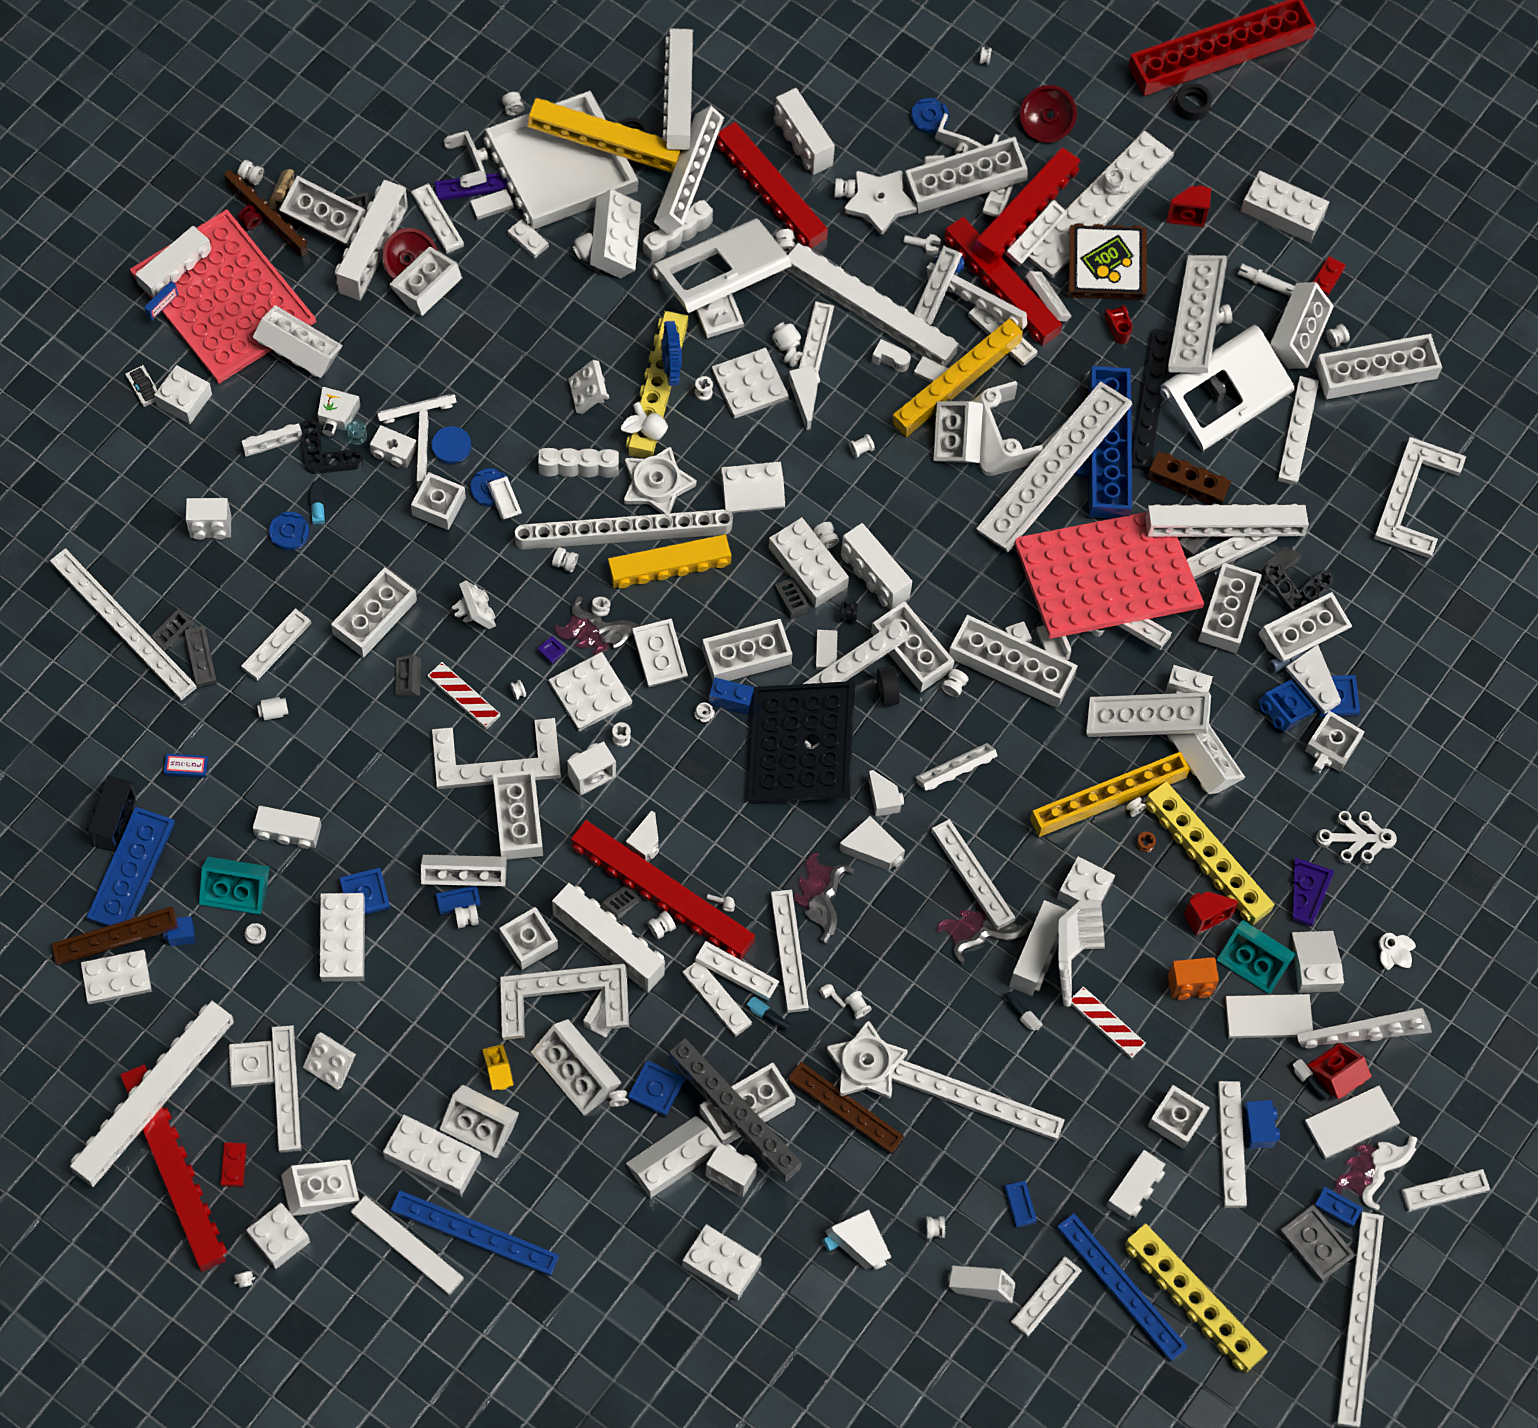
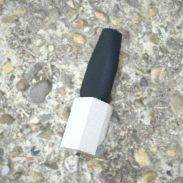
(1028, 1017)
(1304, 1073)

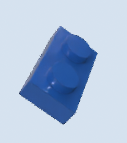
(1338, 1207)

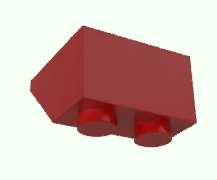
(1190, 207)
(1208, 910)
(1340, 1070)

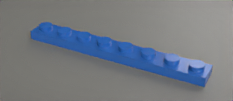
(475, 1233)
(1122, 1287)

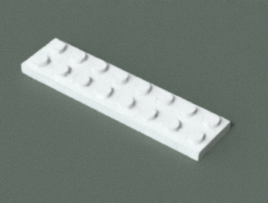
(1197, 314)

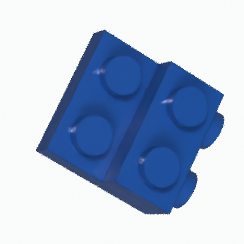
(1286, 705)

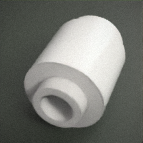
(273, 708)

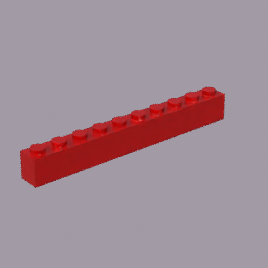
(662, 890)
(179, 1182)

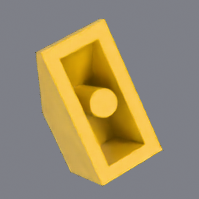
(497, 1067)

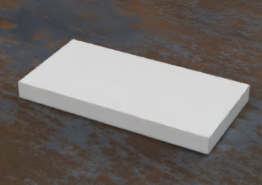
(1268, 1016)
(1351, 1122)

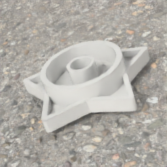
(880, 200)
(657, 481)
(870, 1048)

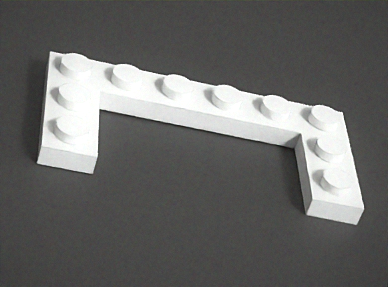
(1389, 528)
(454, 776)
(610, 977)

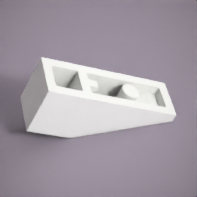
(804, 387)

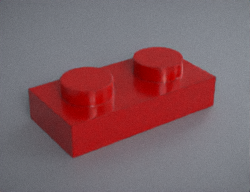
(1329, 275)
(234, 1165)

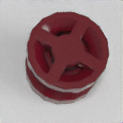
(250, 217)

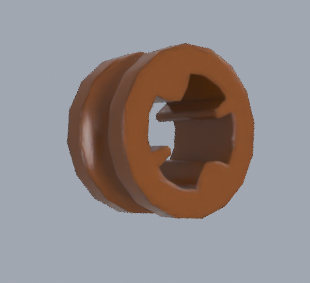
(1150, 846)

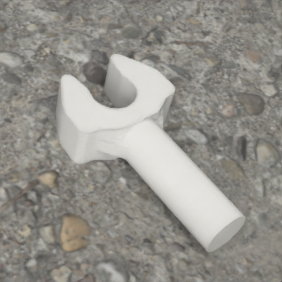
(925, 243)

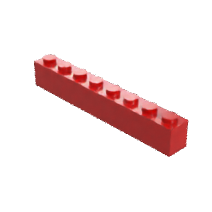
(771, 186)
(1027, 205)
(1003, 282)

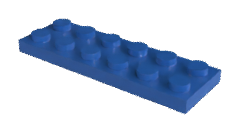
(131, 868)

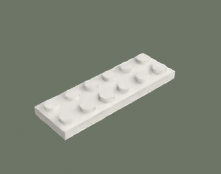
(1149, 714)

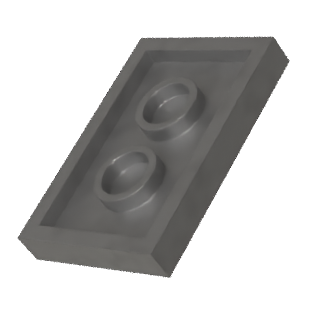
(1317, 1243)

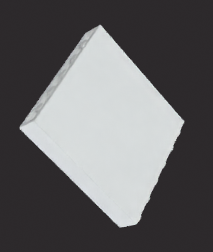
(555, 174)

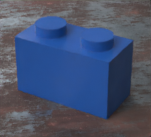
(731, 696)
(1260, 1124)

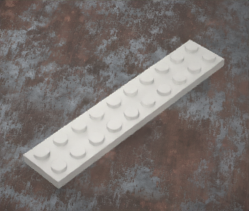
(1097, 206)
(1054, 466)

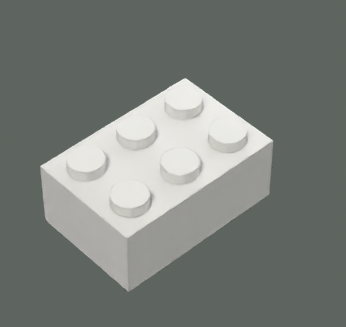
(721, 1262)

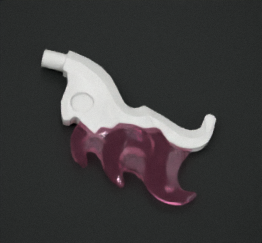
(1370, 1168)

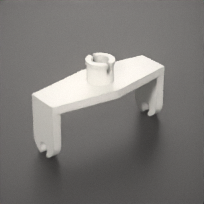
(959, 142)
(477, 156)

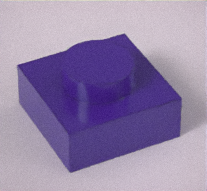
(552, 650)

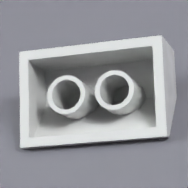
(426, 280)
(958, 431)
(753, 487)
(478, 1121)

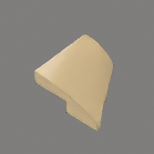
(282, 188)

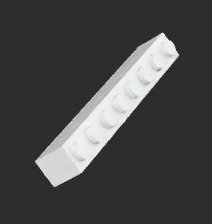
(679, 89)
(689, 170)
(1226, 520)

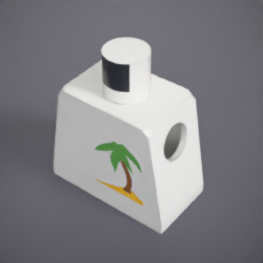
(336, 410)

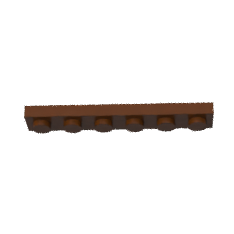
(271, 217)
(115, 935)
(846, 1108)

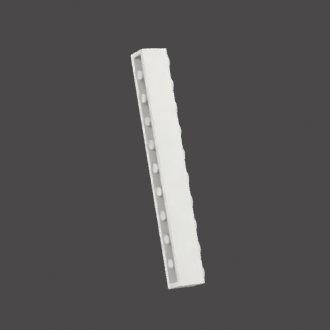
(871, 305)
(151, 1094)

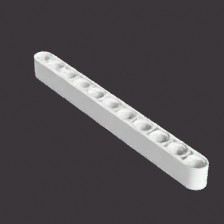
(614, 533)

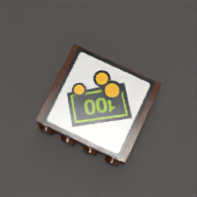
(1107, 262)

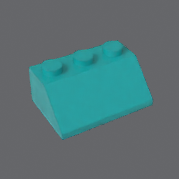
(233, 885)
(1256, 956)

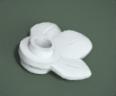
(1397, 953)

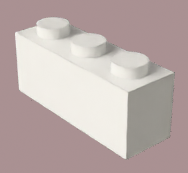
(287, 827)
(1136, 1186)

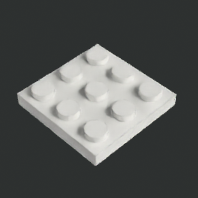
(750, 383)
(590, 691)

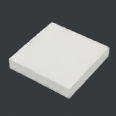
(251, 1064)

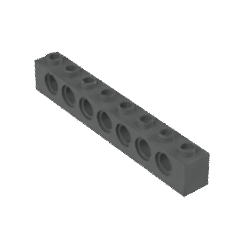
(735, 1110)

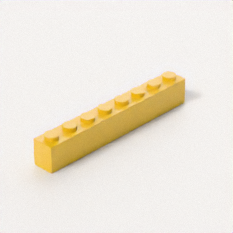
(602, 135)
(957, 377)
(1109, 794)

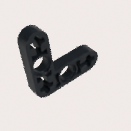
(322, 459)
(1294, 593)

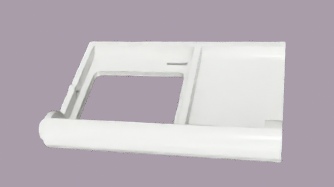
(747, 251)
(1254, 374)

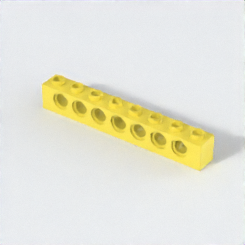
(643, 446)
(1167, 796)
(1147, 1238)

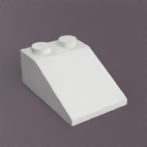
(1317, 962)
(319, 1186)

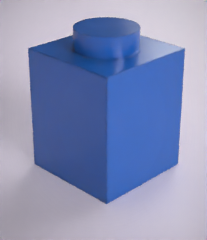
(183, 934)

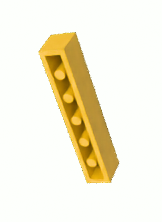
(669, 561)

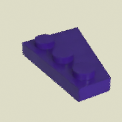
(1309, 890)

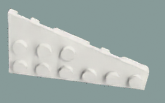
(1371, 1029)

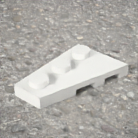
(1315, 679)

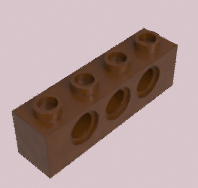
(1193, 488)

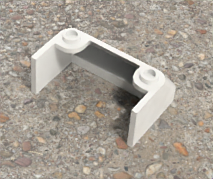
(998, 454)

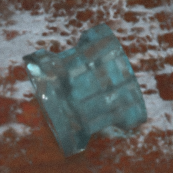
(359, 427)

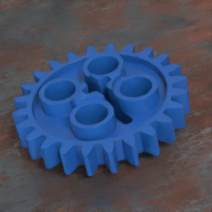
(671, 353)

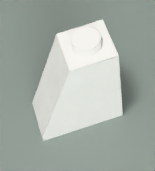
(873, 845)
(861, 1240)
(982, 1283)

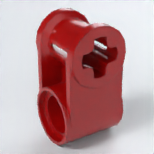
(1119, 321)

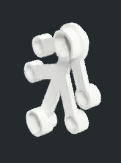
(1360, 837)

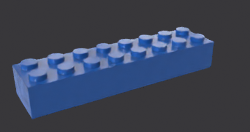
(1112, 459)

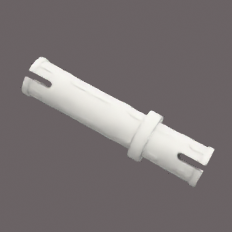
(1266, 280)

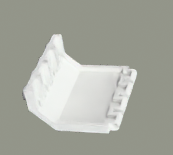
(1078, 930)

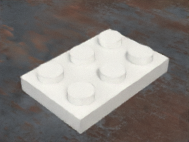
(659, 652)
(116, 977)

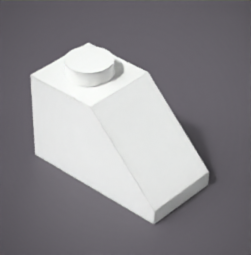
(884, 795)
(645, 838)

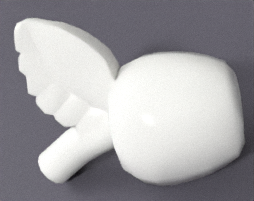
(652, 426)

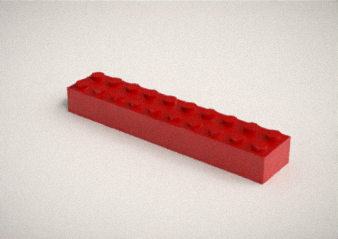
(1221, 46)

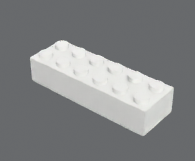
(966, 175)
(367, 244)
(1378, 366)
(1012, 661)
(608, 936)

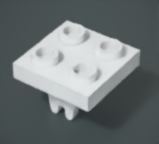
(720, 316)
(588, 387)
(474, 606)
(329, 1060)

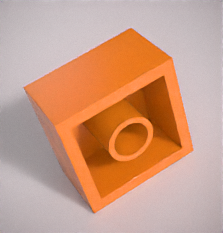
(1193, 978)

